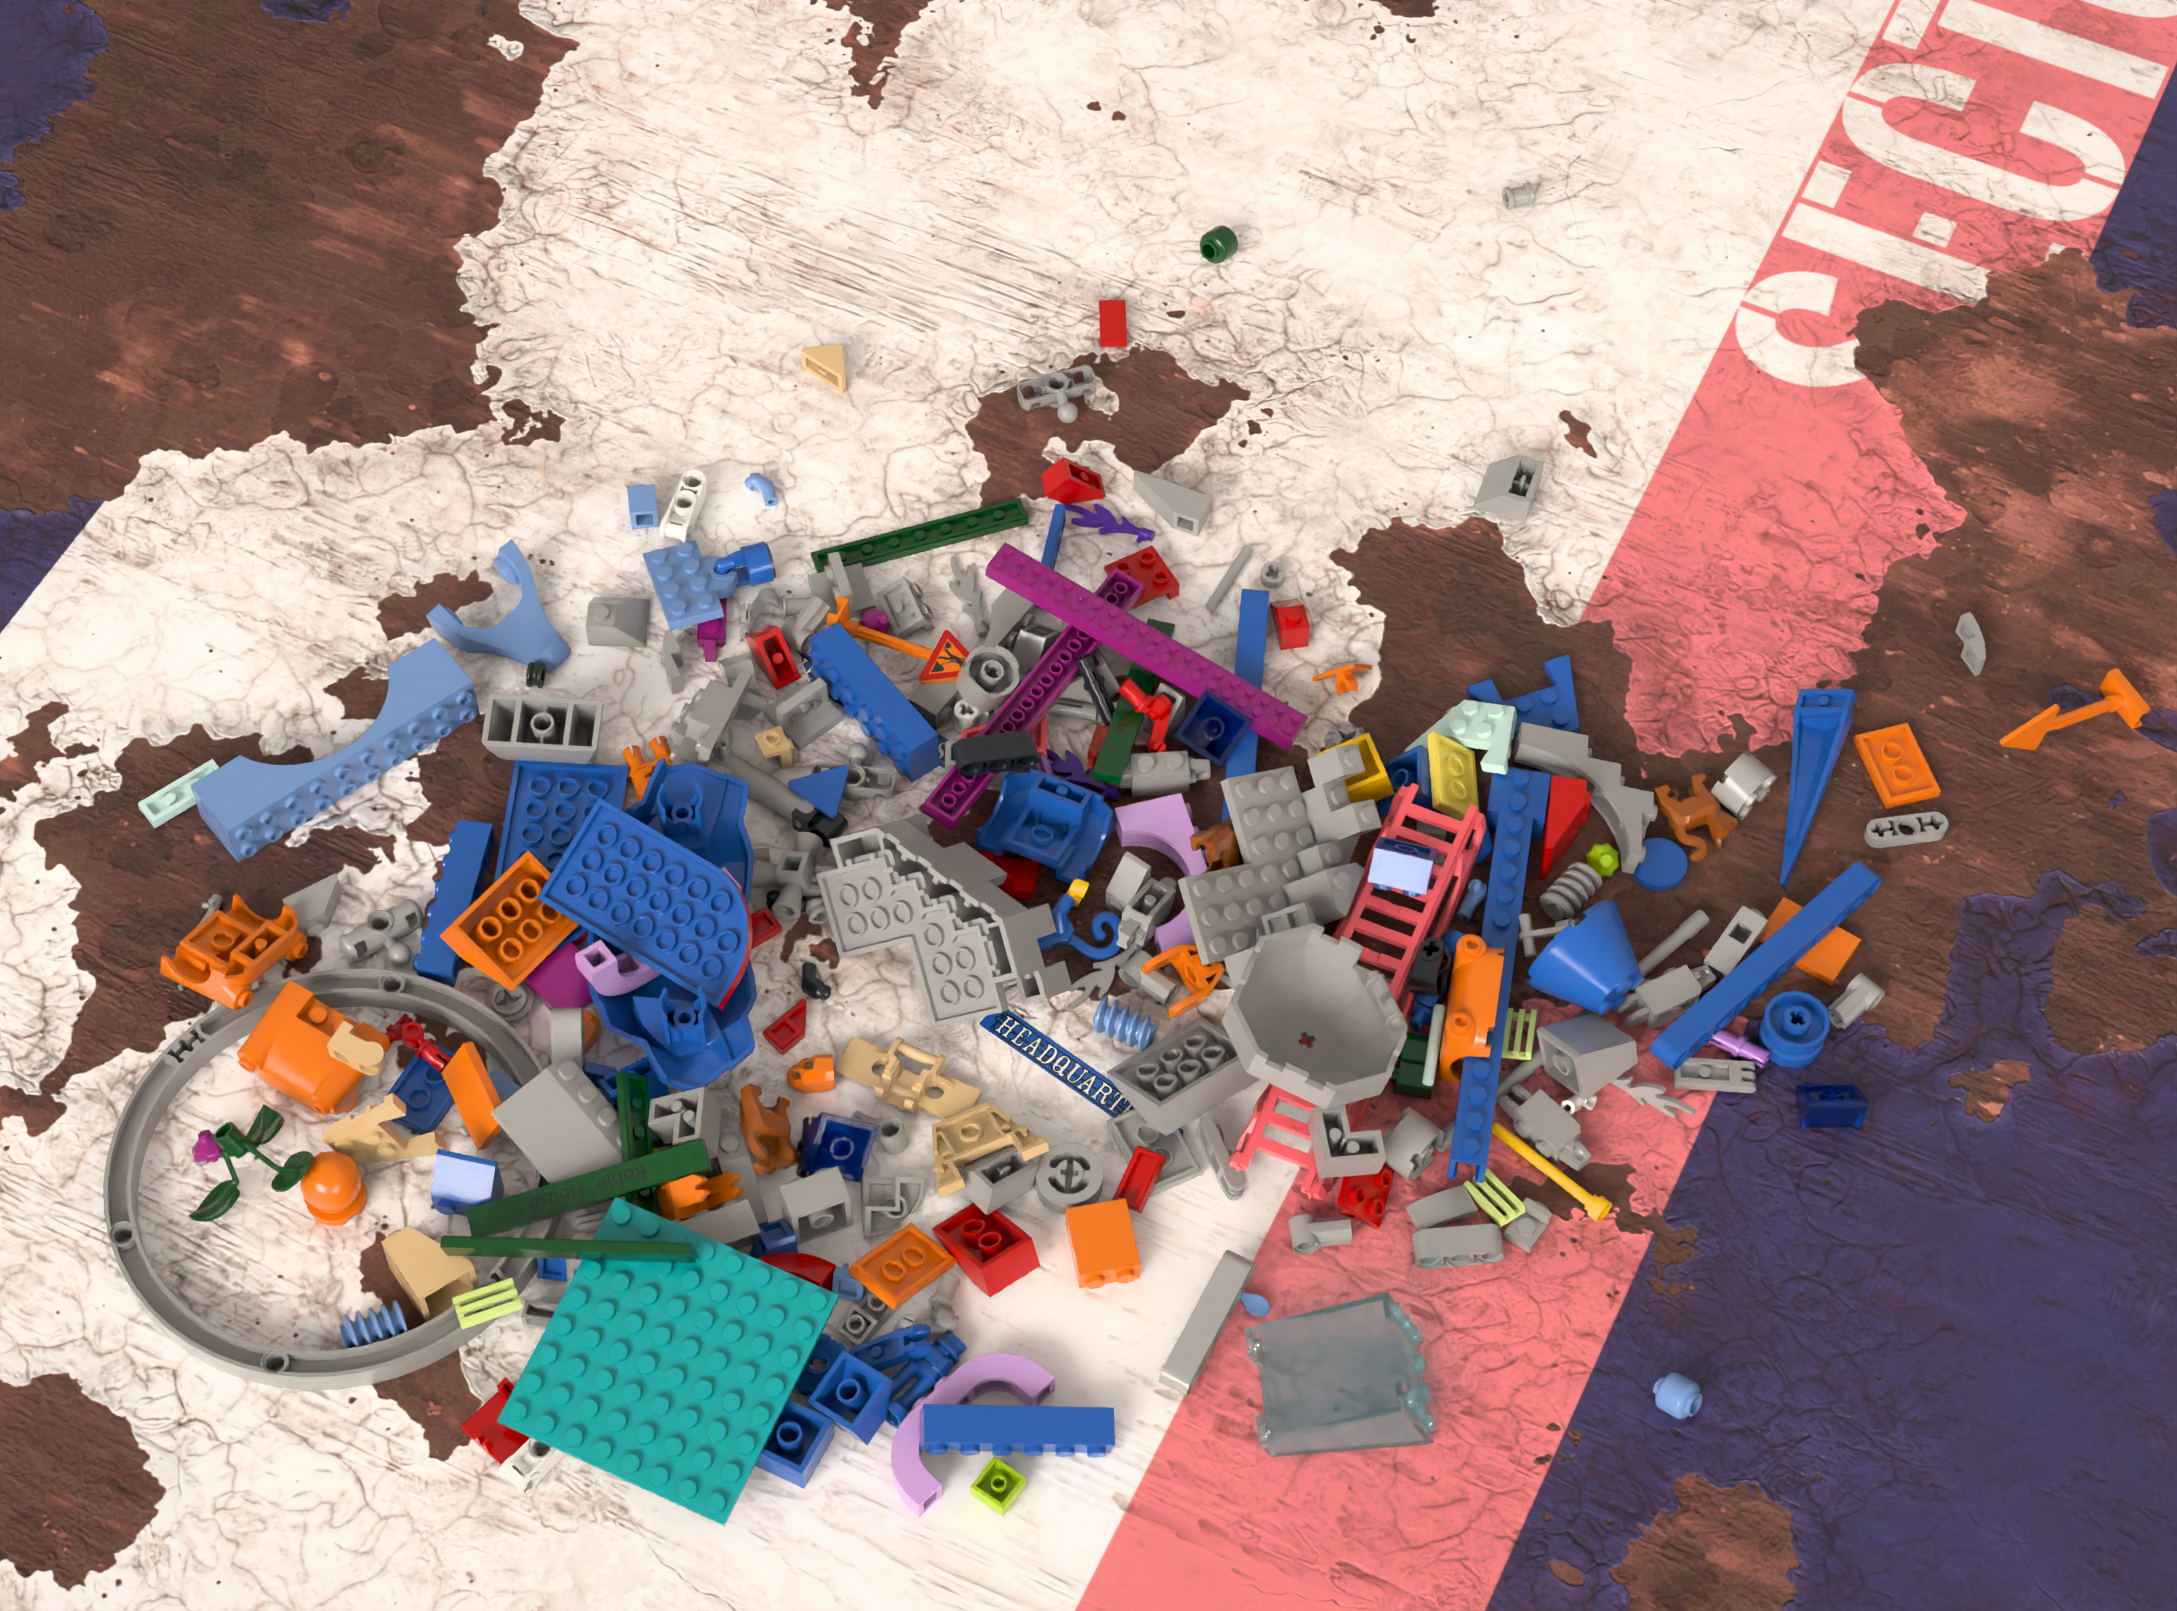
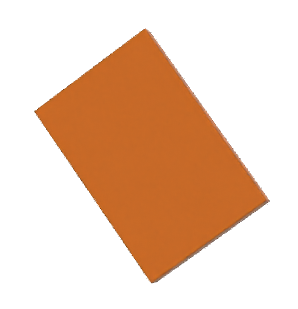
(1896, 765)
(1824, 959)
(473, 1094)
(902, 1266)

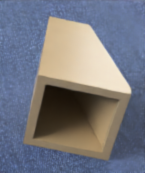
(427, 1271)

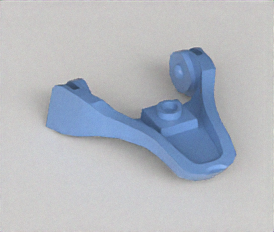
(521, 635)

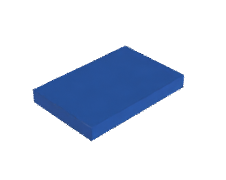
(424, 1094)

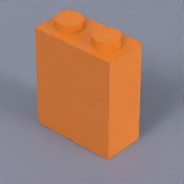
(1102, 1243)

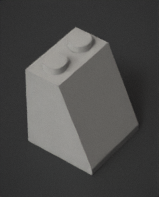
(1586, 1053)

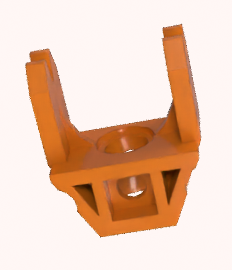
(1186, 961)
(696, 1193)

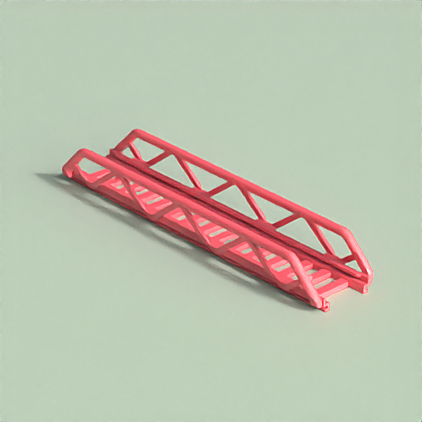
(1458, 863)

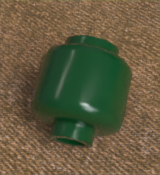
(1218, 244)

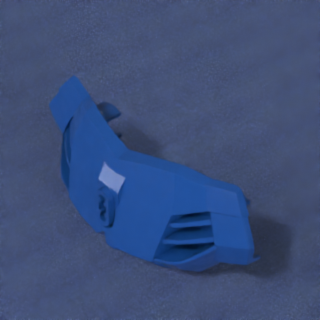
(679, 1031)

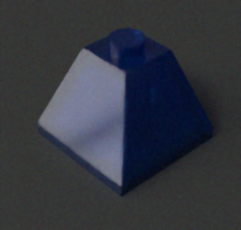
(1213, 728)

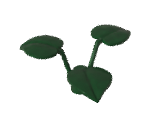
(237, 1144)

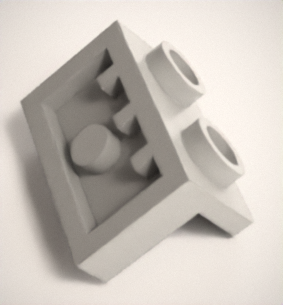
(905, 607)

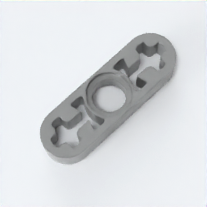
(1915, 821)

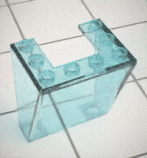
(1342, 1379)

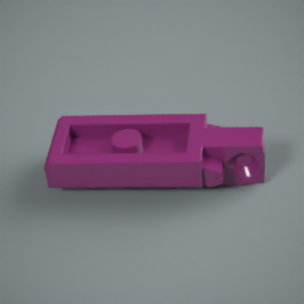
(713, 634)

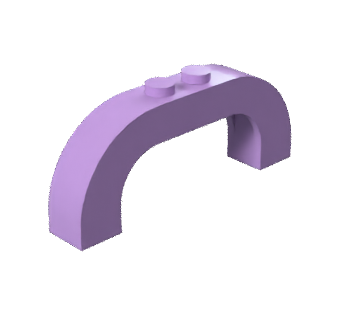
(616, 974)
(978, 1376)

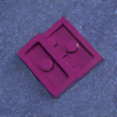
(560, 981)

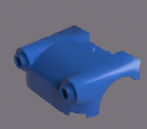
(1049, 823)

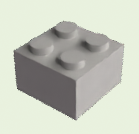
(816, 1204)

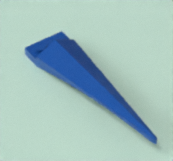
(1819, 733)

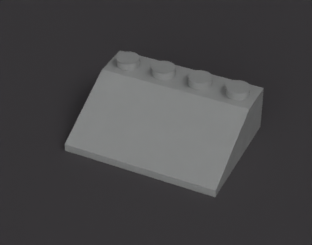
(1182, 1075)
(562, 1123)

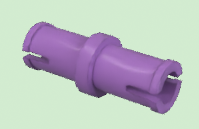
(1741, 1048)

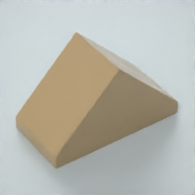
(826, 364)

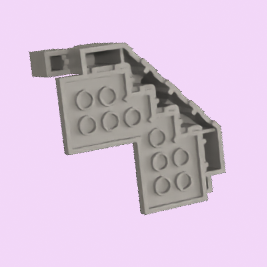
(1292, 853)
(947, 905)

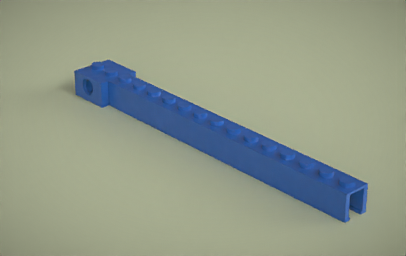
(1516, 815)

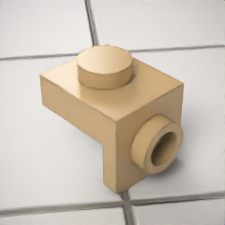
(774, 743)

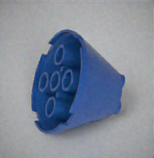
(1589, 962)

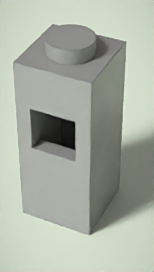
(1736, 942)

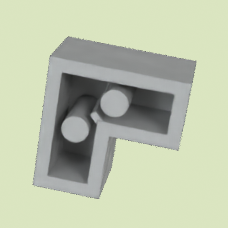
(687, 1118)
(1341, 1151)

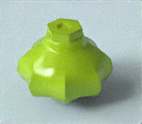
(1603, 859)

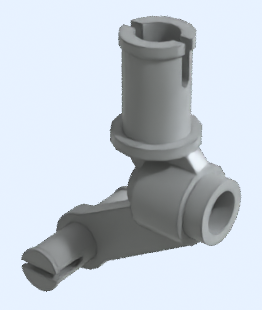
(768, 603)
(1528, 935)
(942, 1317)

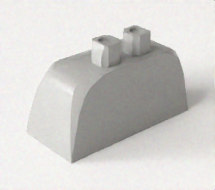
(542, 728)

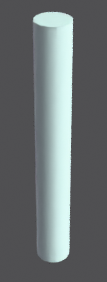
(1433, 1045)

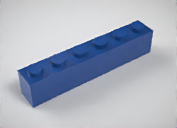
(455, 892)
(1017, 1429)

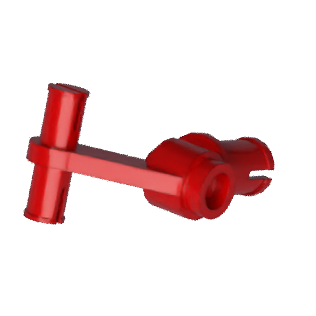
(1155, 707)
(413, 1037)

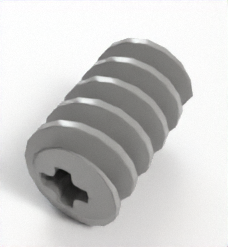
(1570, 891)

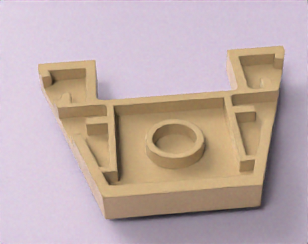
(973, 1135)
(374, 1140)

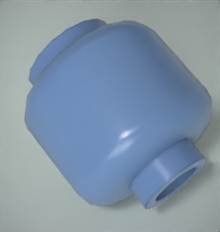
(1677, 1395)

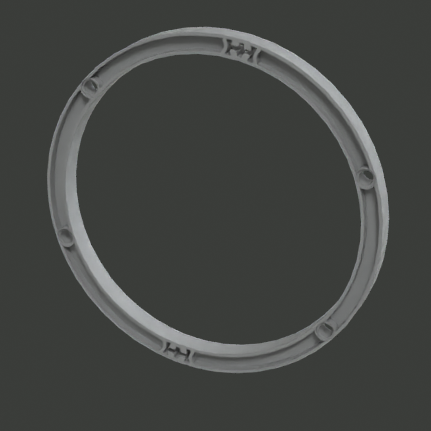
(180, 1063)

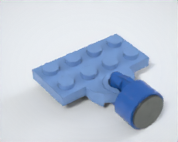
(693, 584)

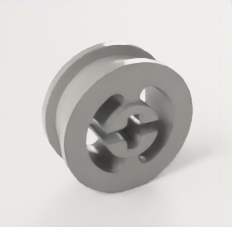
(1053, 1173)

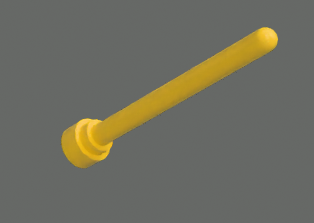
(1596, 1206)

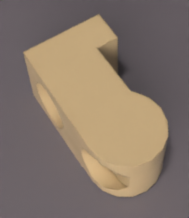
(355, 1052)

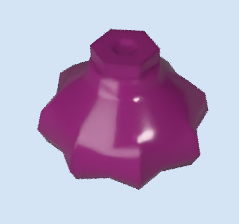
(875, 620)
(206, 1148)

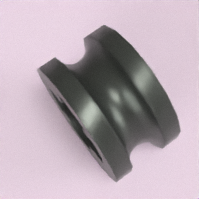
(535, 675)

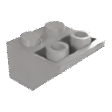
(1510, 487)
(997, 1178)

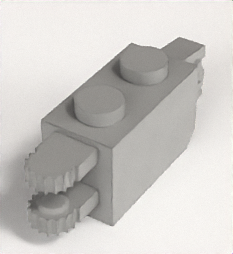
(1162, 773)
(1146, 912)
(1667, 996)
(1546, 1126)

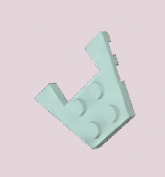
(1478, 727)

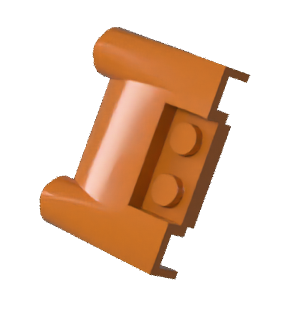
(234, 951)
(1470, 1003)
(293, 1055)

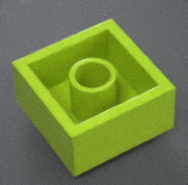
(998, 1486)

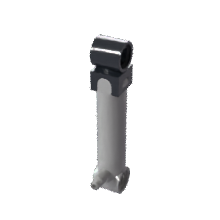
(780, 797)

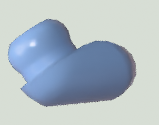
(767, 487)
(1474, 897)

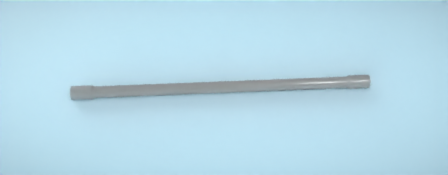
(1686, 931)

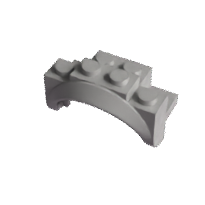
(709, 718)

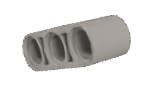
(568, 1035)
(1458, 1246)

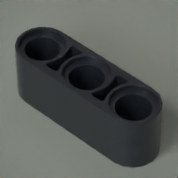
(995, 753)

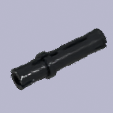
(1095, 685)

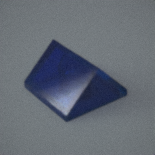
(1831, 1105)
(838, 1142)

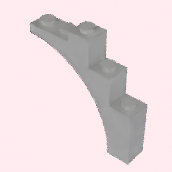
(1568, 755)

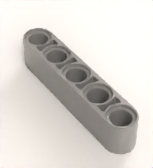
(1207, 1322)

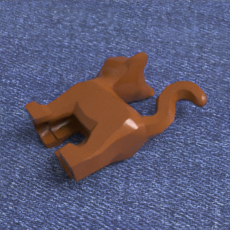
(1694, 811)
(1220, 845)
(767, 1127)

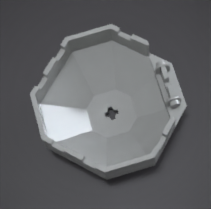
(1314, 988)

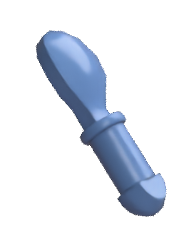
(1255, 1304)

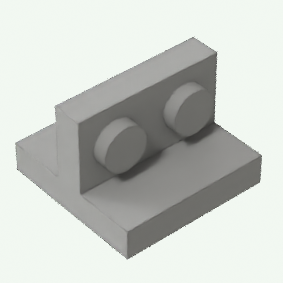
(844, 582)
(804, 713)

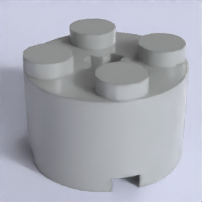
(988, 677)
(1743, 785)
(1412, 1144)

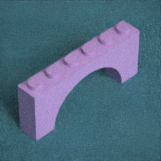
(1165, 827)

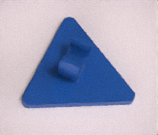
(822, 789)

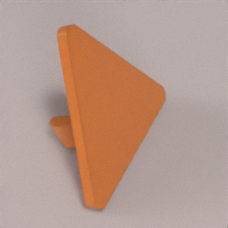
(1344, 676)

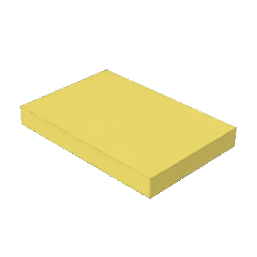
(1452, 776)

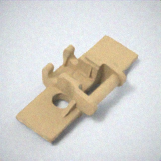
(901, 1086)

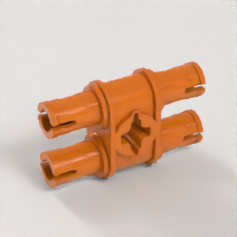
(639, 770)

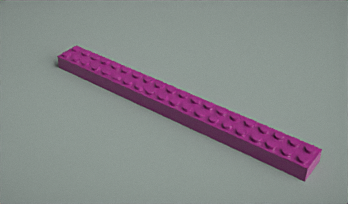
(1142, 643)
(1029, 702)

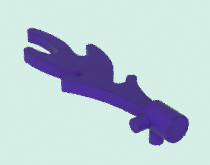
(1108, 522)
(1076, 774)

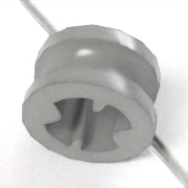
(1276, 568)
(817, 911)

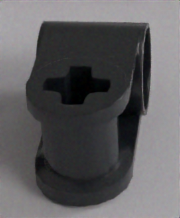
(1430, 968)

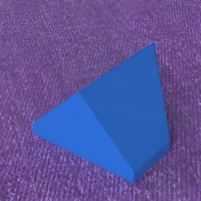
(774, 1238)

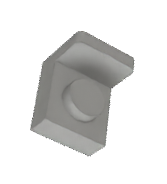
(1529, 1226)

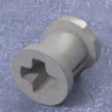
(1518, 196)

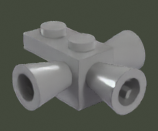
(794, 874)

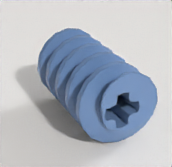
(1124, 1025)
(373, 1326)

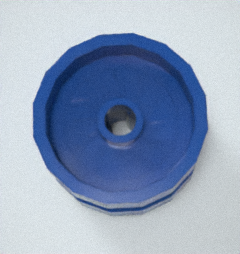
(1794, 1029)

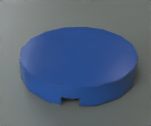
(1663, 865)

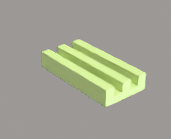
(1520, 1017)
(1503, 1191)
(485, 1298)

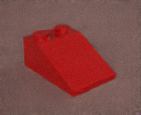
(1565, 811)
(988, 1248)

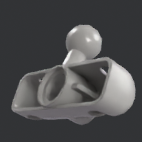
(1057, 390)
(865, 777)
(395, 928)

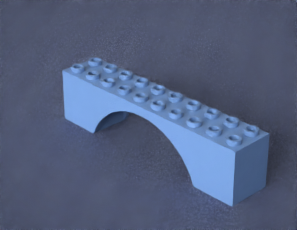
(260, 802)

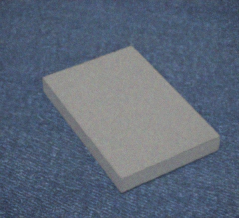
(1132, 1130)

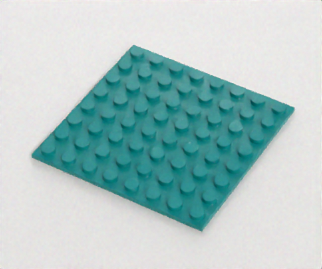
(670, 1364)

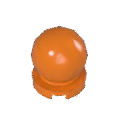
(333, 1188)

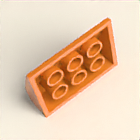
(508, 927)

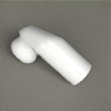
(1575, 1103)

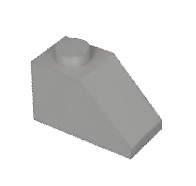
(1033, 644)
(1126, 882)
(315, 905)

